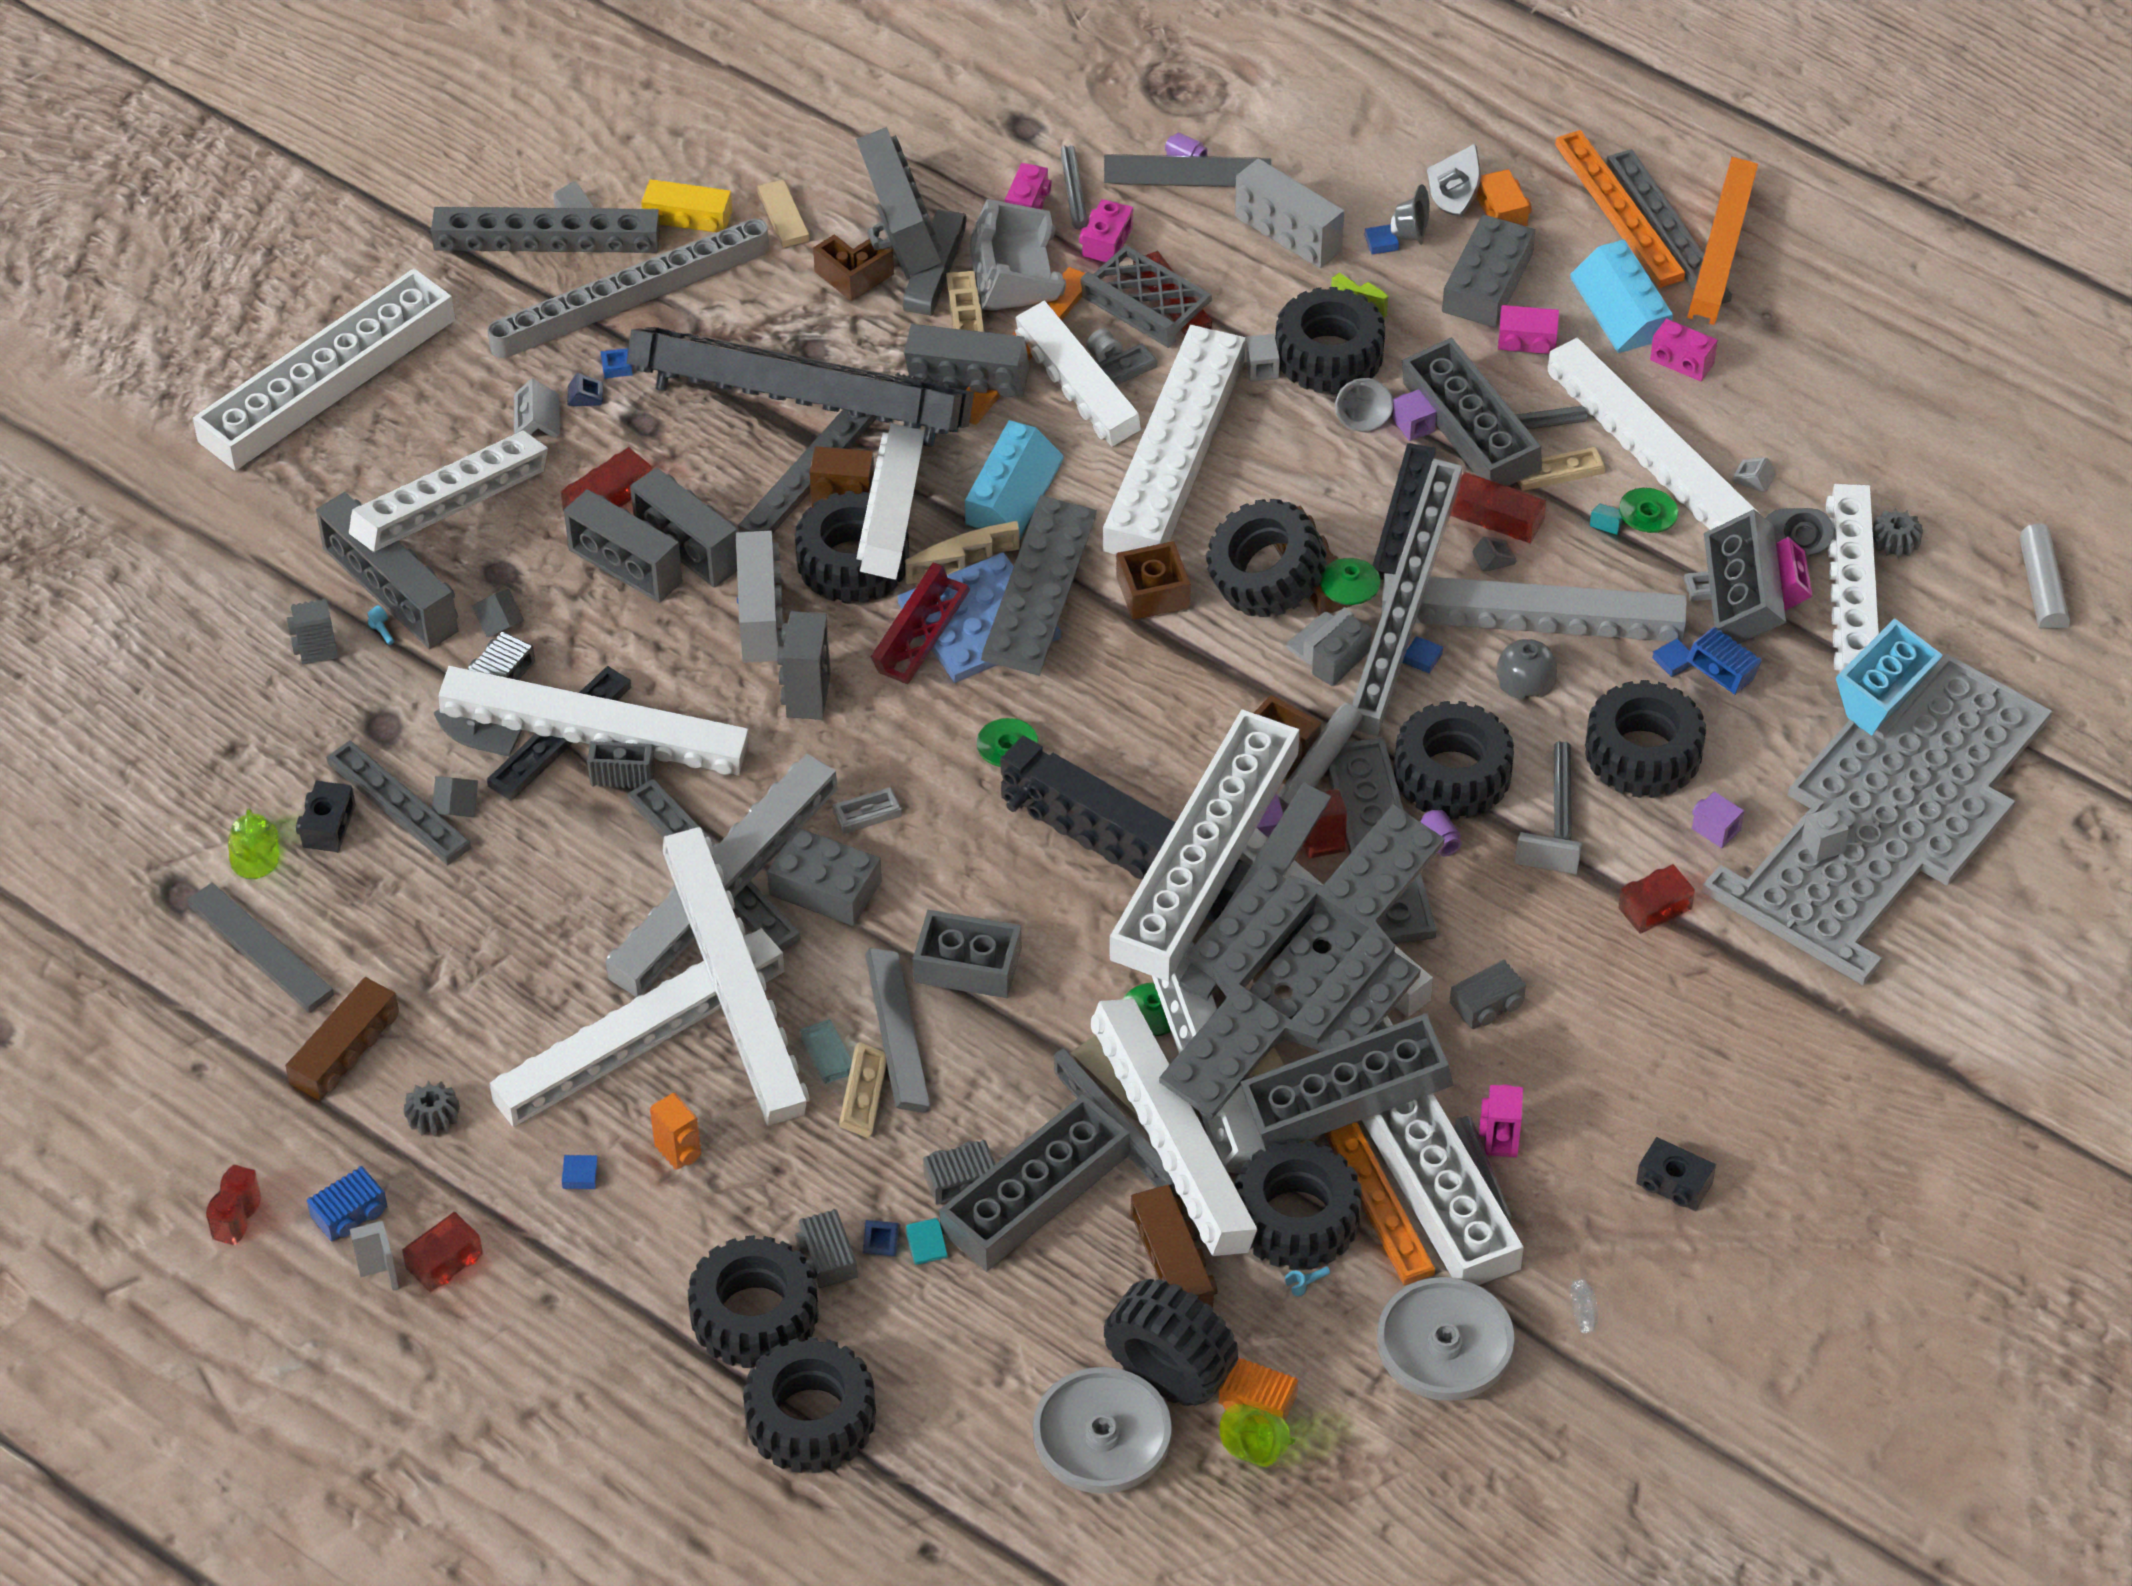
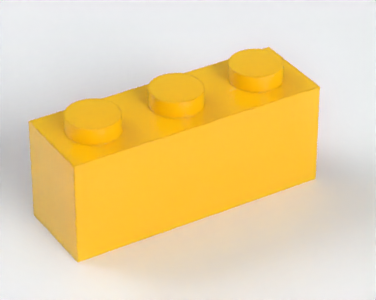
(689, 205)

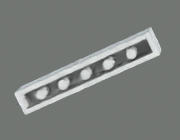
(1077, 374)

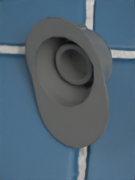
(1412, 216)
(1805, 526)

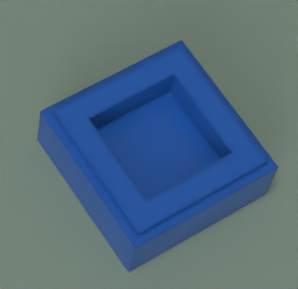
(1381, 239)
(615, 363)
(1423, 654)
(1672, 657)
(579, 1172)

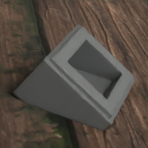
(1493, 554)

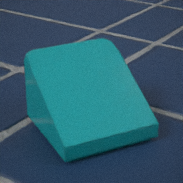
(1606, 518)
(926, 1241)

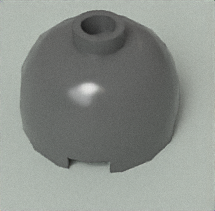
(1526, 669)

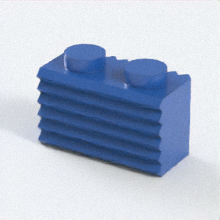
(1724, 660)
(347, 1204)

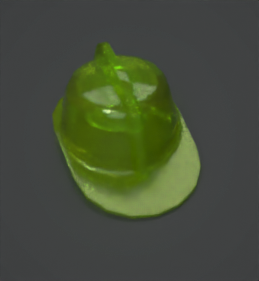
(253, 846)
(1254, 1434)

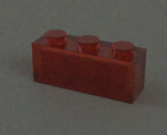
(610, 479)
(1499, 508)

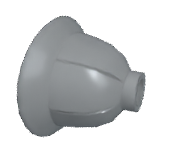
(1363, 404)

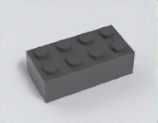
(1488, 270)
(968, 359)
(703, 536)
(623, 545)
(1744, 577)

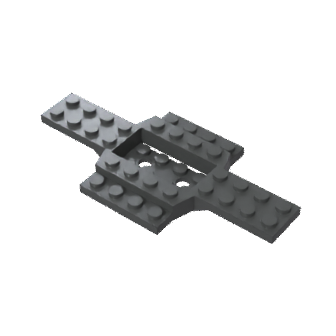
(1334, 993)

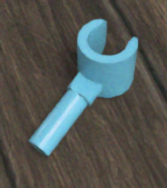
(377, 617)
(1297, 1276)

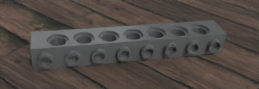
(545, 229)

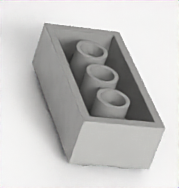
(1289, 213)
(759, 596)

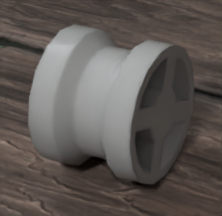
(1103, 345)

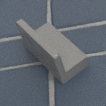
(536, 409)
(1311, 635)
(1548, 853)
(373, 1251)

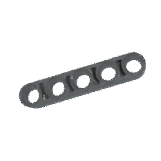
(927, 285)

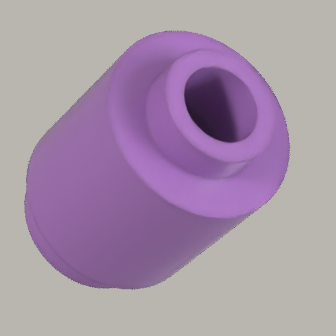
(1184, 146)
(1441, 824)

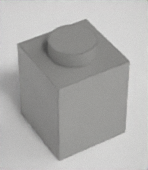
(1262, 357)
(1825, 834)

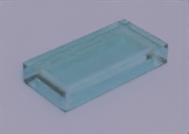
(826, 1050)

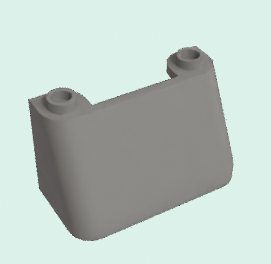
(1013, 257)

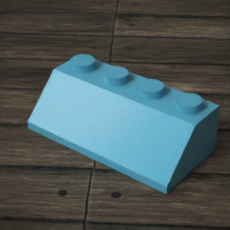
(1621, 296)
(1013, 478)
(1885, 675)

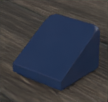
(584, 391)
(881, 1238)

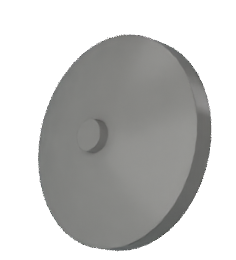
(1445, 1338)
(1102, 1430)

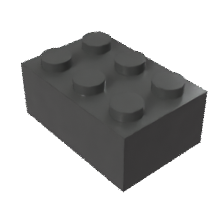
(805, 665)
(824, 876)
(967, 953)

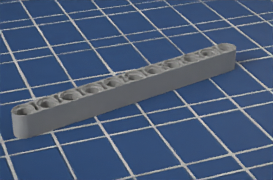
(628, 288)

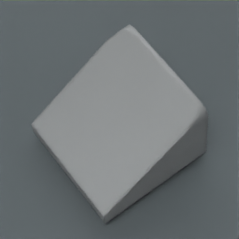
(571, 197)
(1755, 474)

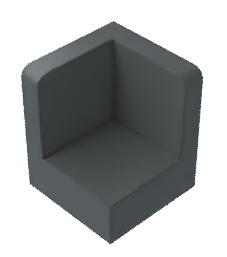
(497, 612)
(455, 796)

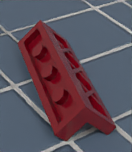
(910, 622)

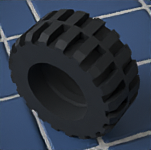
(1329, 314)
(834, 572)
(1283, 583)
(1652, 710)
(1454, 730)
(1306, 1170)
(745, 1266)
(1171, 1341)
(813, 1442)

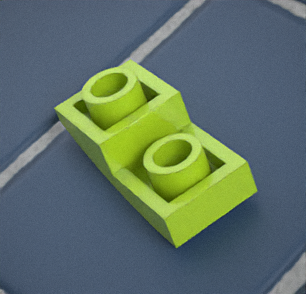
(1368, 290)

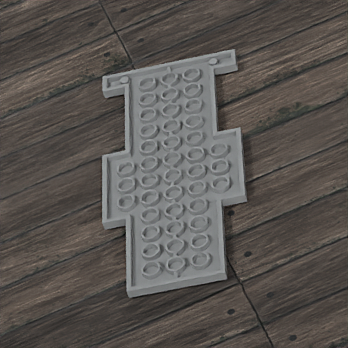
(1912, 804)

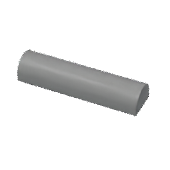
(2044, 577)
(1321, 752)

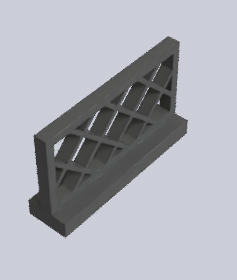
(1131, 307)

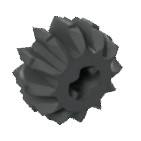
(1897, 533)
(431, 1108)

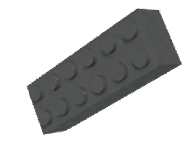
(900, 200)
(1473, 414)
(390, 575)
(1348, 1082)
(1034, 1182)

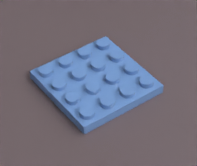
(966, 634)

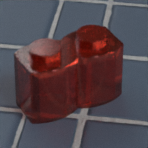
(233, 1204)

